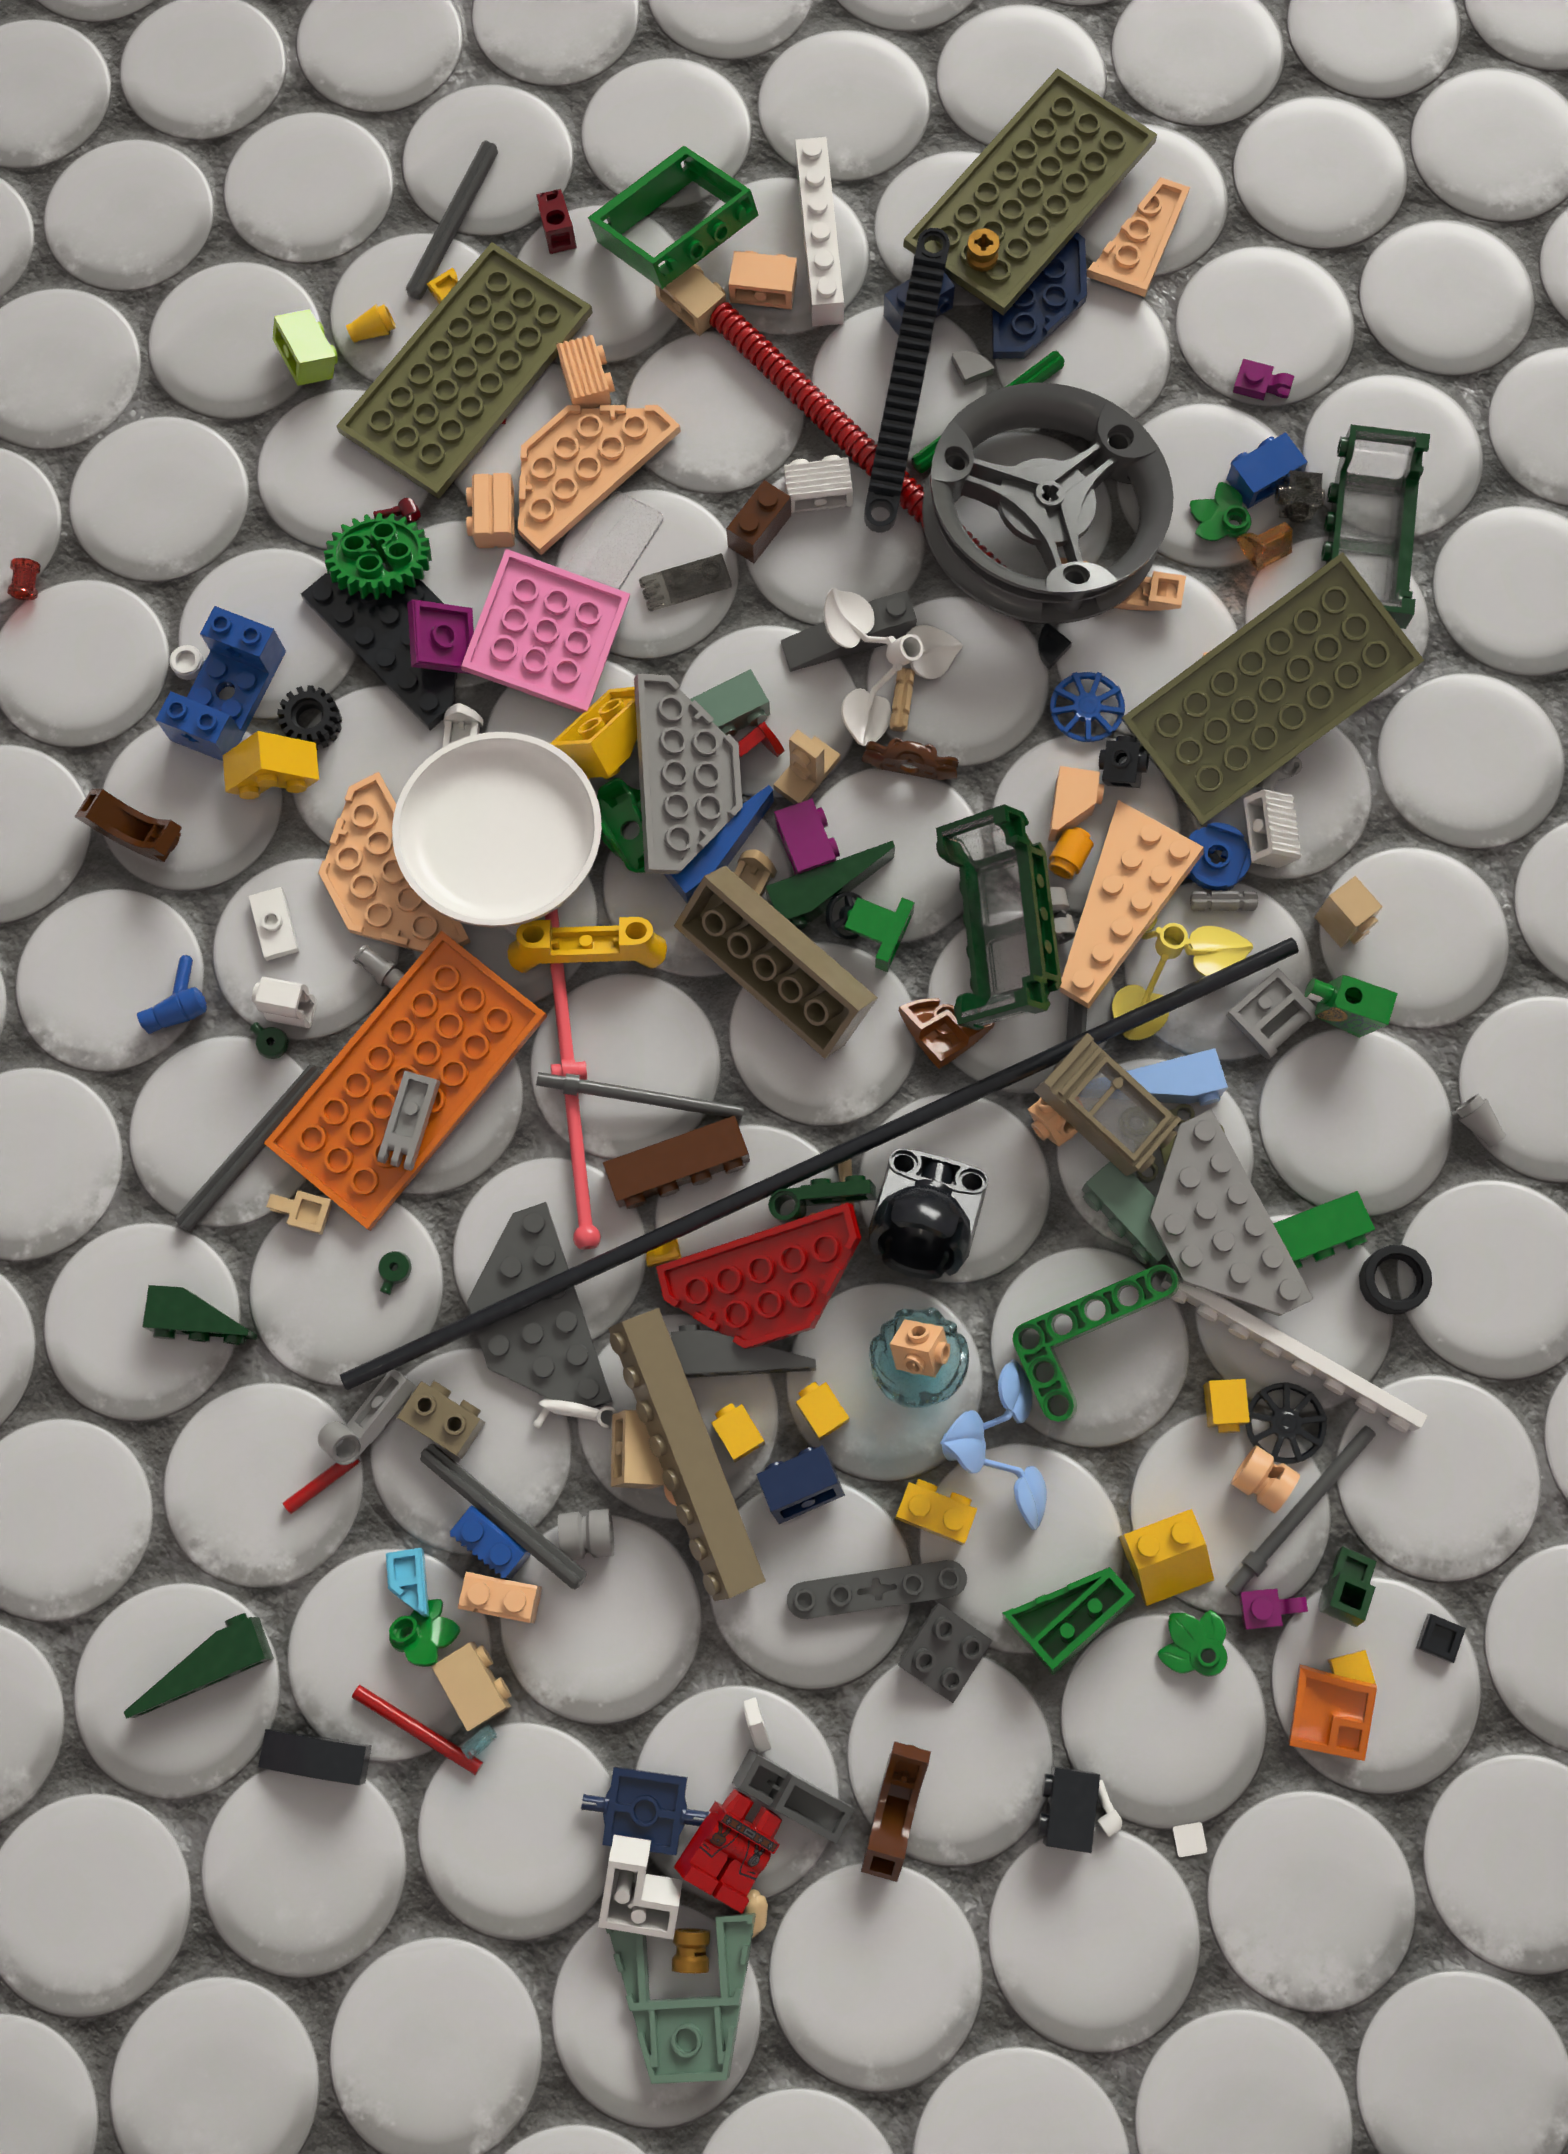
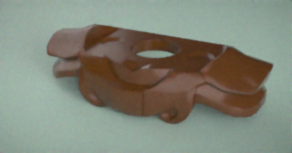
(911, 753)

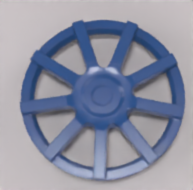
(1087, 706)

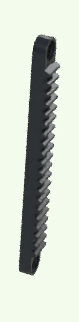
(906, 380)

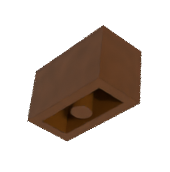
(759, 521)

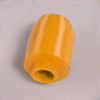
(1070, 852)

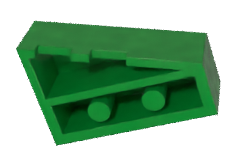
(1069, 1618)

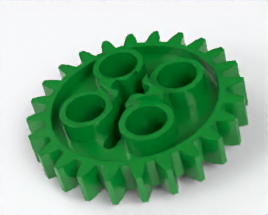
(361, 569)

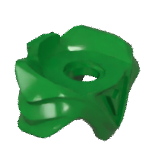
(619, 806)

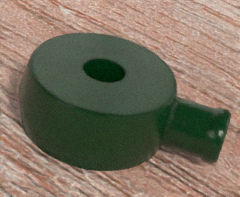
(265, 1036)
(393, 1277)

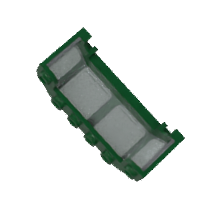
(1376, 511)
(1004, 916)

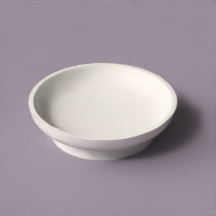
(497, 829)

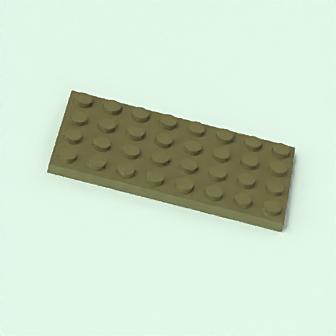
(1035, 186)
(464, 370)
(1272, 688)

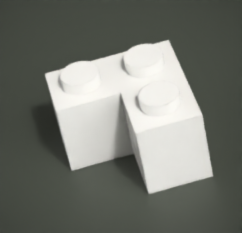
(636, 1899)

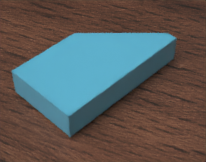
(408, 1578)

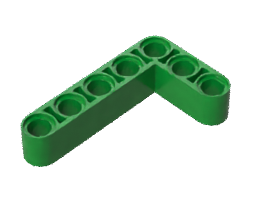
(1081, 1326)

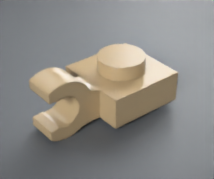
(304, 1212)

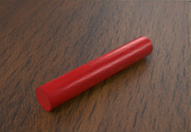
(317, 1485)

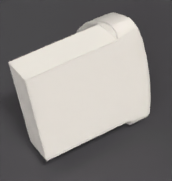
(460, 722)

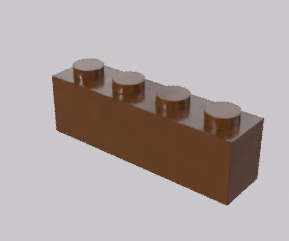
(677, 1162)

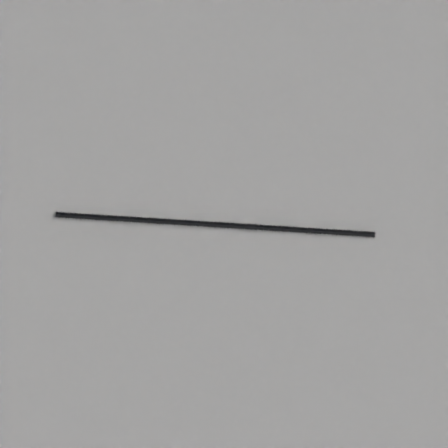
(810, 1167)

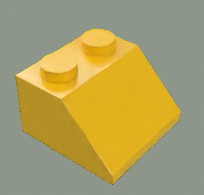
(1168, 1557)

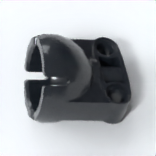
(926, 1213)

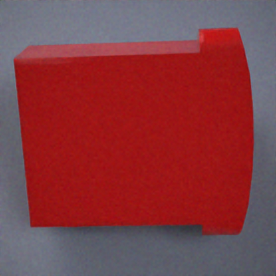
(762, 734)

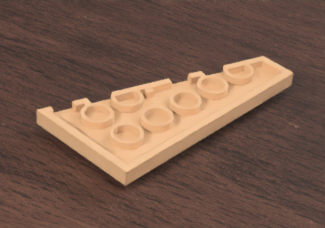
(1130, 887)

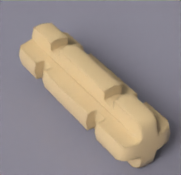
(902, 699)

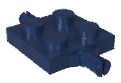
(645, 1808)

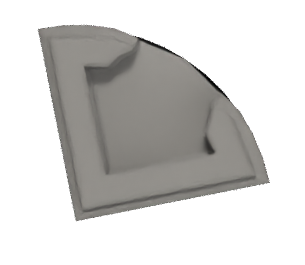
(971, 366)

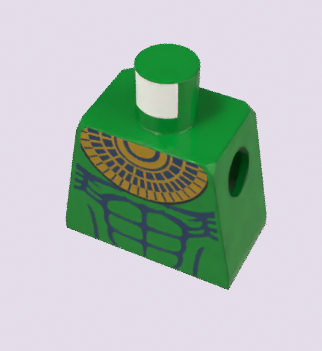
(1352, 1004)

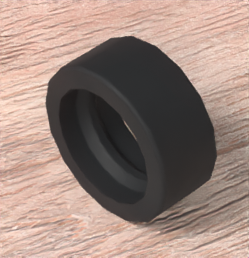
(1410, 1257)

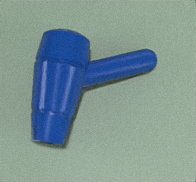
(179, 1007)

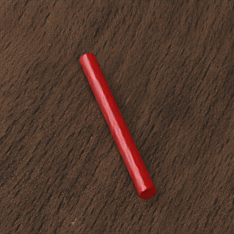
(416, 1729)

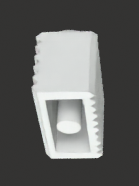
(819, 484)
(1272, 828)

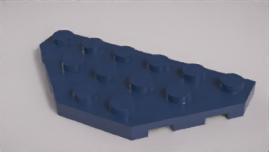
(1043, 305)

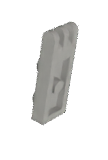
(408, 1119)

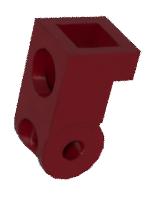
(556, 221)

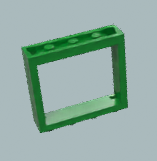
(654, 190)

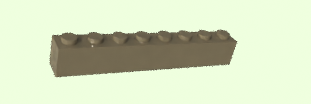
(686, 1455)

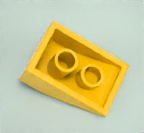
(602, 735)

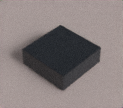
(1440, 1638)

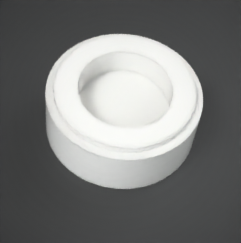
(186, 662)

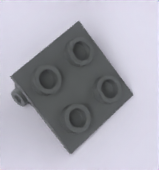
(945, 1652)

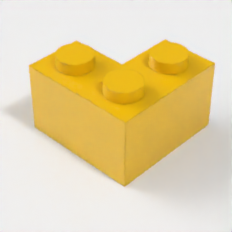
(268, 762)

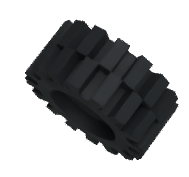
(307, 700)

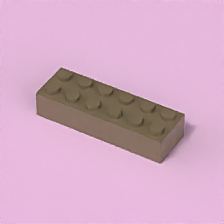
(775, 961)

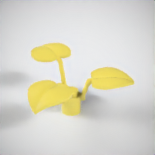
(1212, 951)

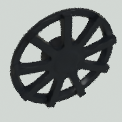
(1286, 1422)

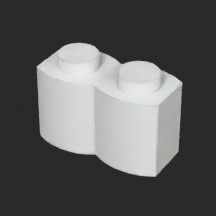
(284, 1002)

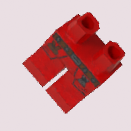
(730, 1850)

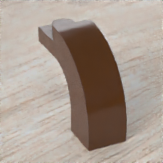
(128, 826)
(895, 1811)

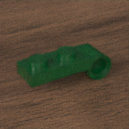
(821, 1192)

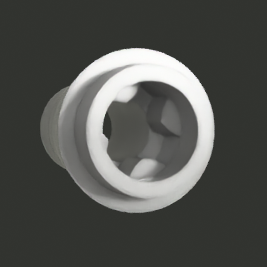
(1481, 1120)

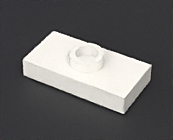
(273, 923)

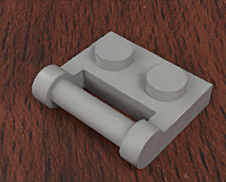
(1264, 1005)

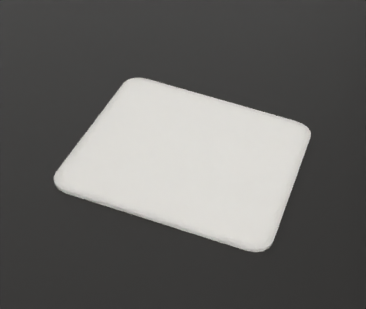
(1190, 1839)

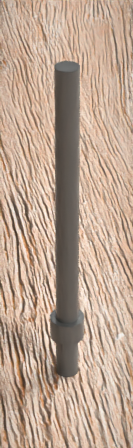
(572, 1084)
(1256, 1561)

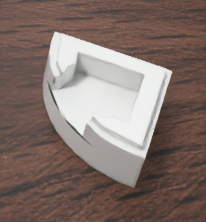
(756, 1725)

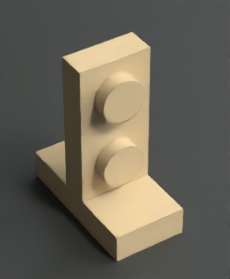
(809, 765)

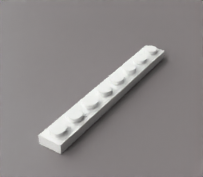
(1303, 1358)

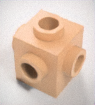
(1050, 1124)
(920, 1348)

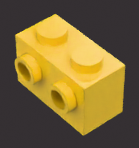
(936, 1513)

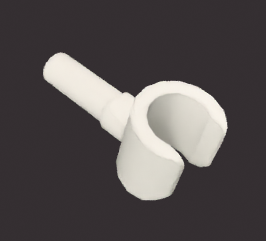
(1111, 1821)

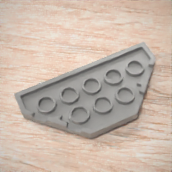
(685, 774)
(1218, 1226)

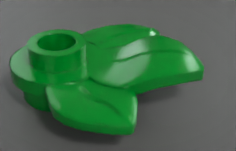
(1217, 512)
(424, 1636)
(1191, 1640)

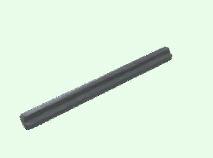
(452, 220)
(245, 1152)
(503, 1516)

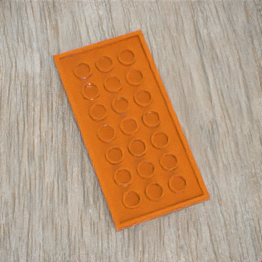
(439, 1021)

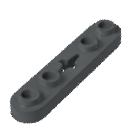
(912, 1584)

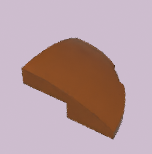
(937, 1030)

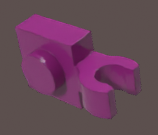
(1257, 379)
(1265, 1608)

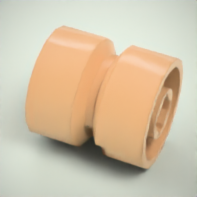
(1265, 1479)

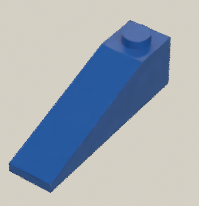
(724, 845)

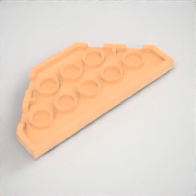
(581, 461)
(368, 881)

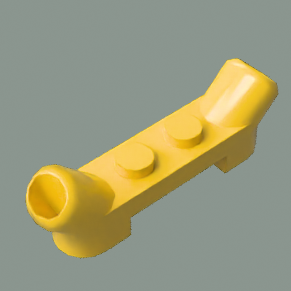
(629, 941)

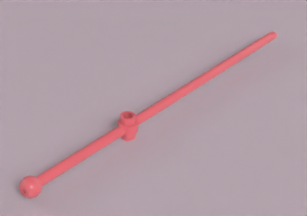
(586, 1235)

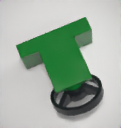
(872, 923)

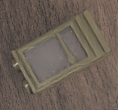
(1108, 1107)

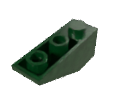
(183, 1312)

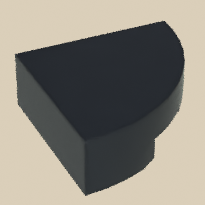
(1052, 645)

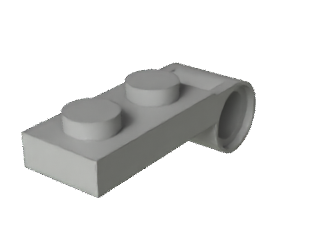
(368, 1421)

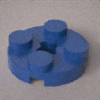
(1234, 849)

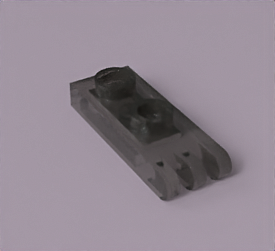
(685, 582)

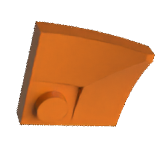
(1332, 1713)

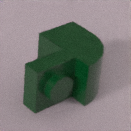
(1348, 1588)

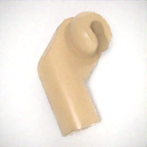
(758, 1905)

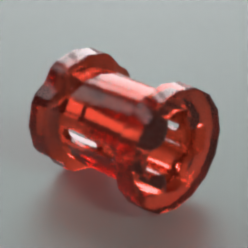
(23, 579)

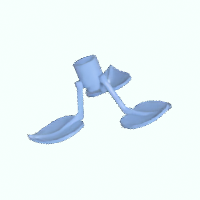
(967, 1444)

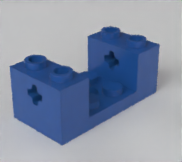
(240, 657)

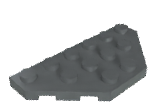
(549, 1341)

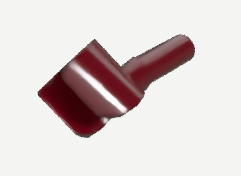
(405, 507)

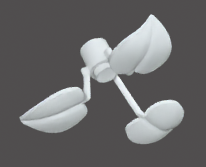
(924, 647)

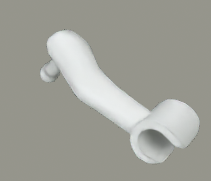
(571, 1409)

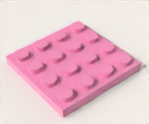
(545, 631)

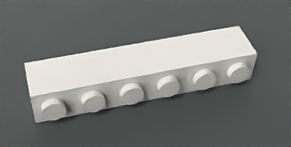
(819, 232)

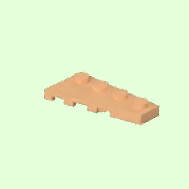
(1137, 249)

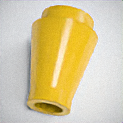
(371, 324)

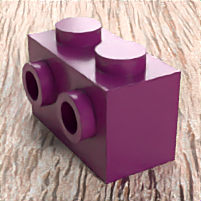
(804, 836)

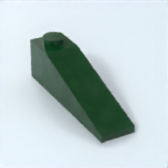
(808, 893)
(221, 1656)

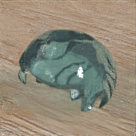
(913, 1389)

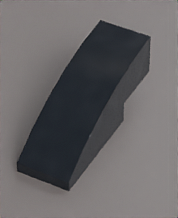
(315, 1757)

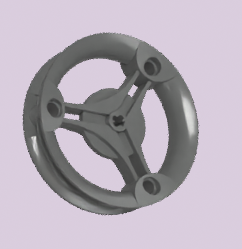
(1046, 501)

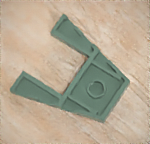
(691, 2035)

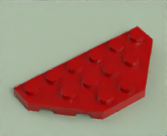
(765, 1281)

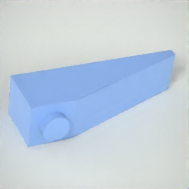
(1184, 1079)

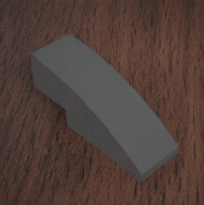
(792, 1796)

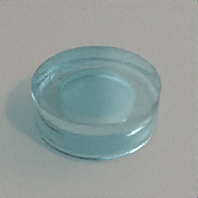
(479, 1742)

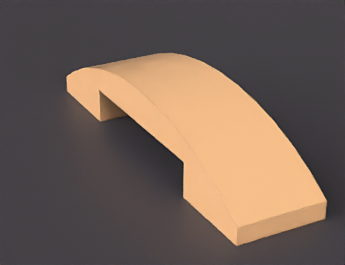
(1155, 593)

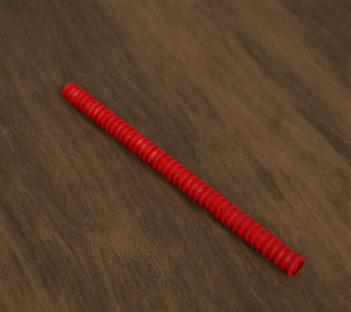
(813, 402)

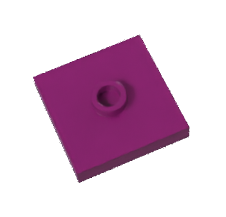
(439, 635)

